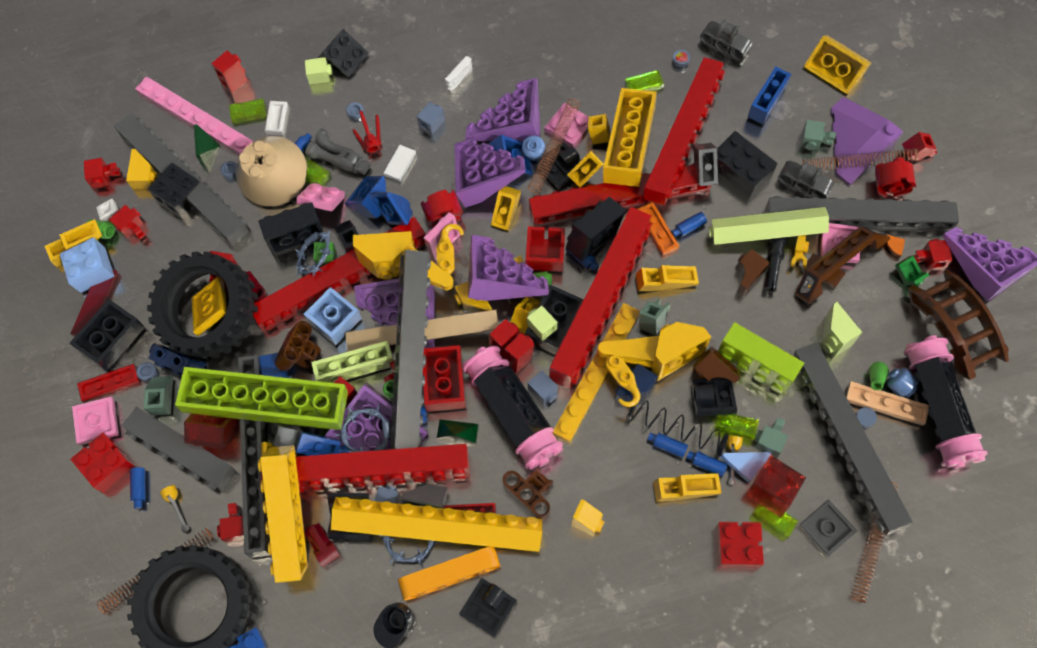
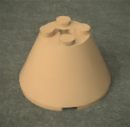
(271, 171)

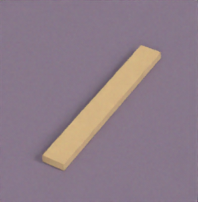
(435, 329)

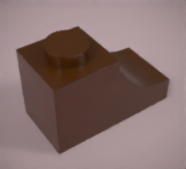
(751, 268)
(715, 365)

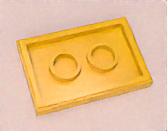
(208, 306)

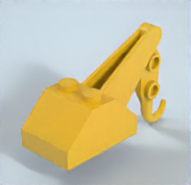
(382, 255)
(664, 353)

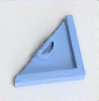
(746, 463)

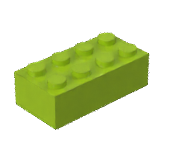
(760, 358)

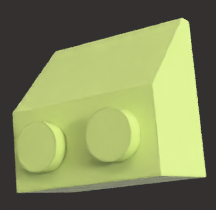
(838, 331)

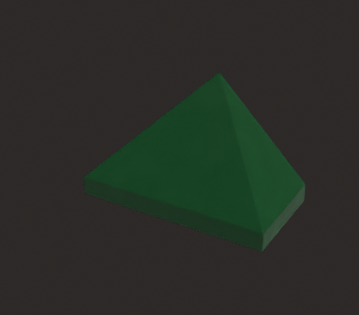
(204, 145)
(457, 431)

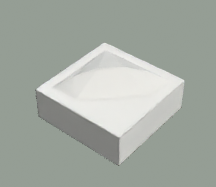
(107, 210)

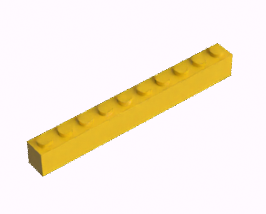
(436, 524)

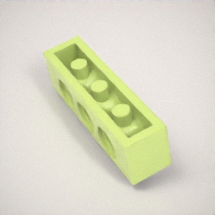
(353, 363)

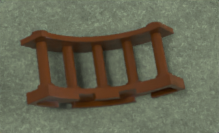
(948, 327)

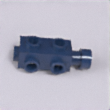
(166, 357)

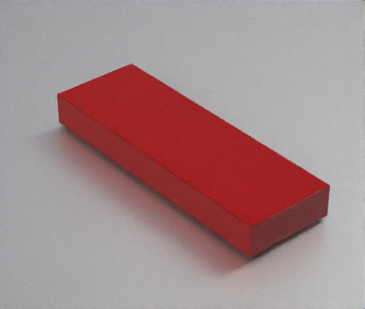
(108, 383)

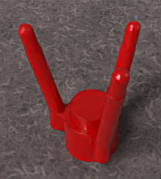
(370, 143)

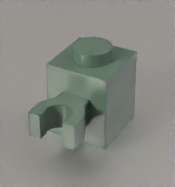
(814, 135)
(653, 316)
(771, 439)

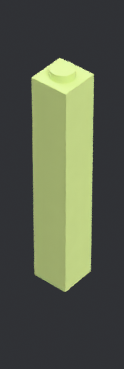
(769, 225)

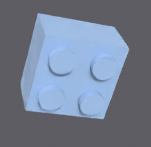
(86, 265)
(332, 316)

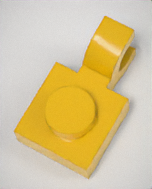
(801, 247)

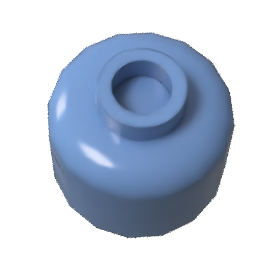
(533, 147)
(902, 382)

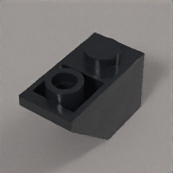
(345, 234)

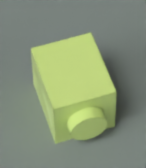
(318, 70)
(541, 322)

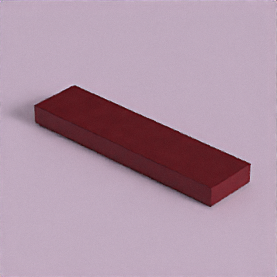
(93, 302)

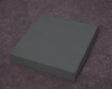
(827, 528)

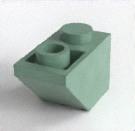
(158, 396)

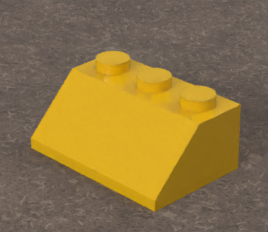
(837, 64)

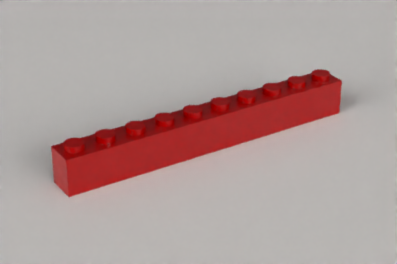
(683, 132)
(578, 201)
(308, 289)

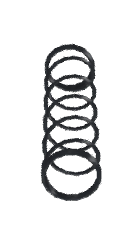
(720, 448)

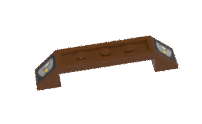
(810, 284)

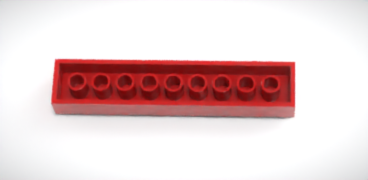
(600, 299)
(383, 467)

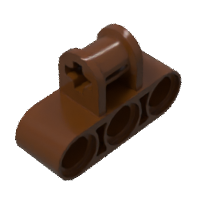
(297, 348)
(535, 484)

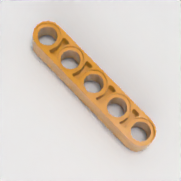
(448, 573)

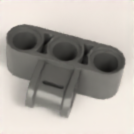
(726, 39)
(806, 179)

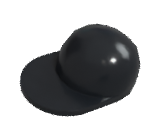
(392, 624)

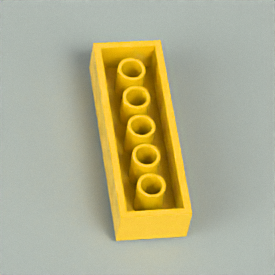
(629, 137)
(283, 513)

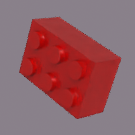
(443, 379)

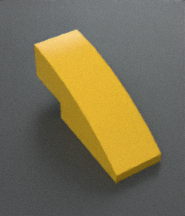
(71, 239)
(666, 278)
(686, 487)

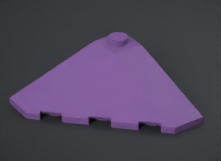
(513, 117)
(857, 133)
(483, 171)
(989, 264)
(498, 276)
(382, 301)
(367, 431)

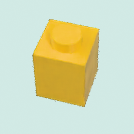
(599, 129)

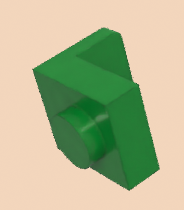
(910, 271)

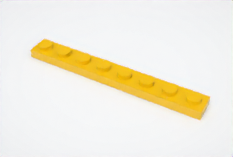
(593, 377)

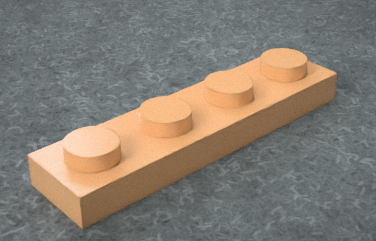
(887, 403)

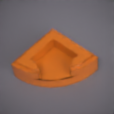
(895, 245)

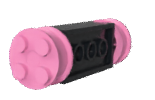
(947, 404)
(513, 406)

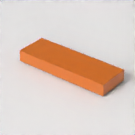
(660, 232)

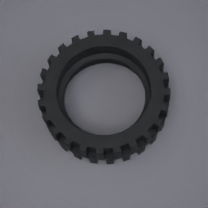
(170, 290)
(172, 561)

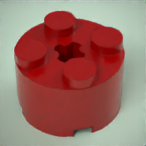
(895, 177)
(439, 205)

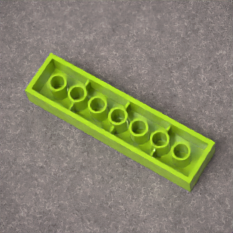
(262, 398)

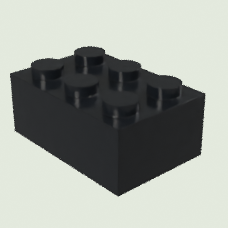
(744, 163)
(290, 228)
(595, 228)
(563, 308)
(107, 335)

